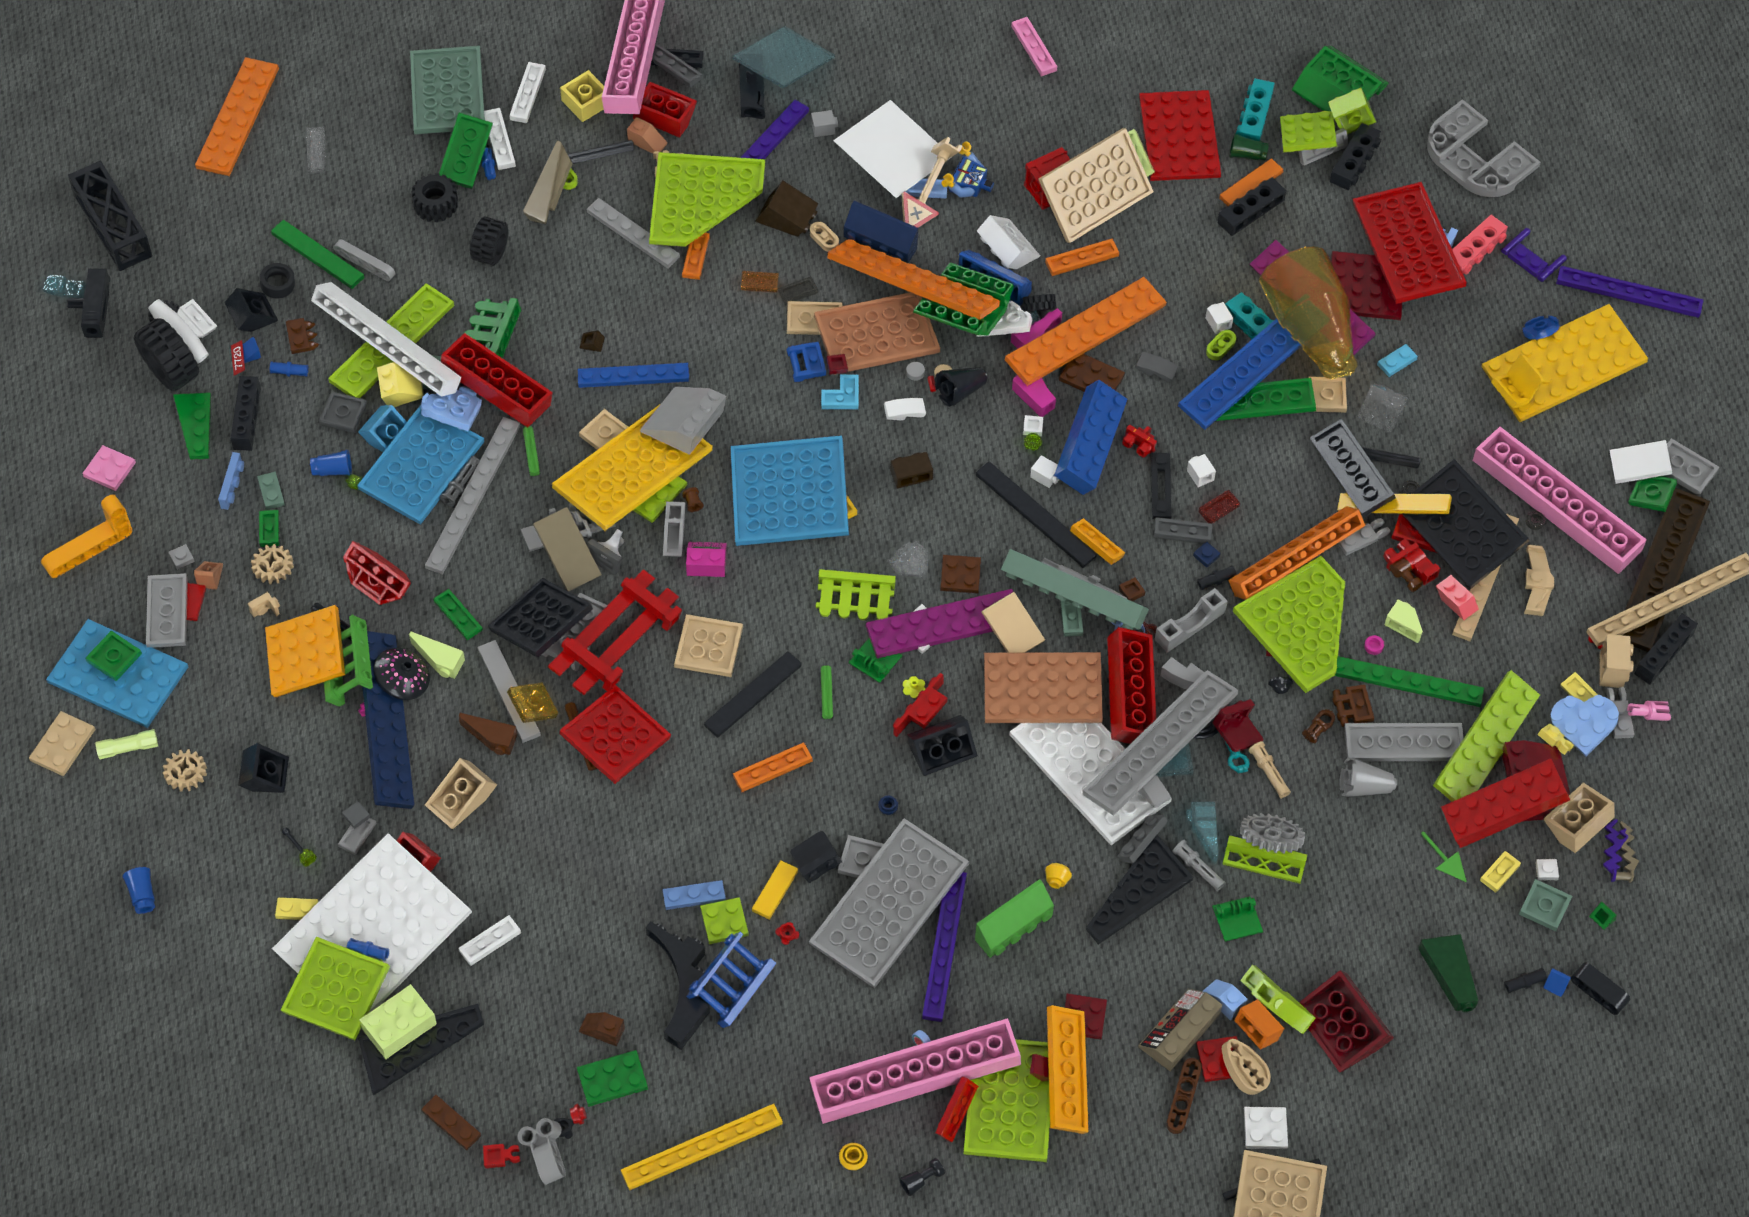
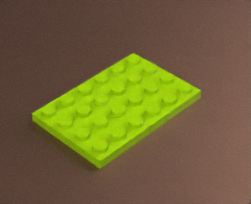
(1011, 1111)

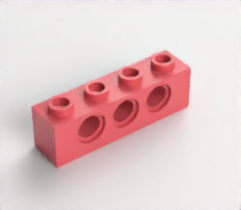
(1479, 242)

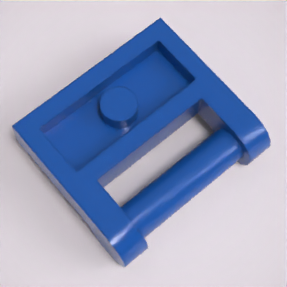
(812, 359)

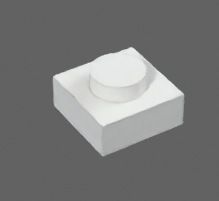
(1033, 424)
(1547, 869)

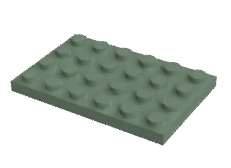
(444, 85)

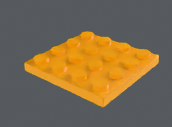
(305, 651)

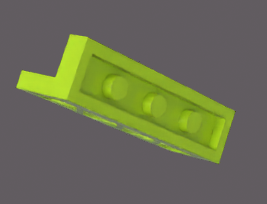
(1243, 848)

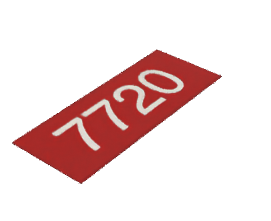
(237, 357)

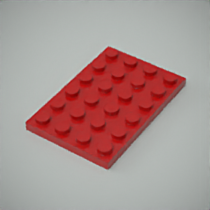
(1180, 135)

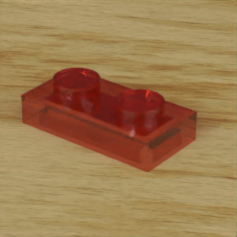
(1219, 507)

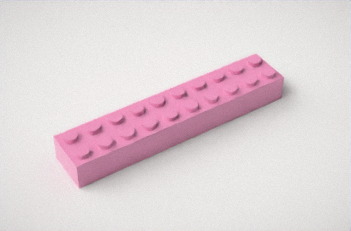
(632, 56)
(1559, 500)
(915, 1070)

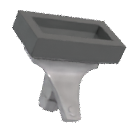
(607, 553)

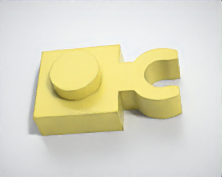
(1554, 737)

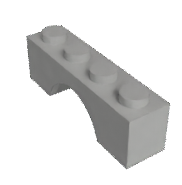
(1177, 631)

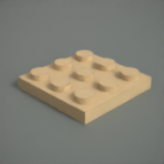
(708, 645)

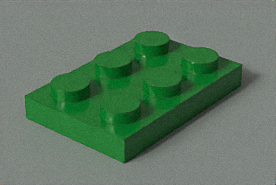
(612, 1078)

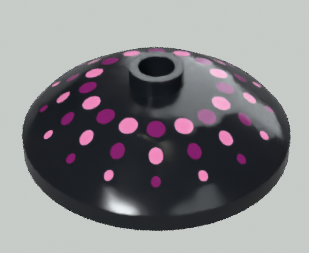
(398, 680)

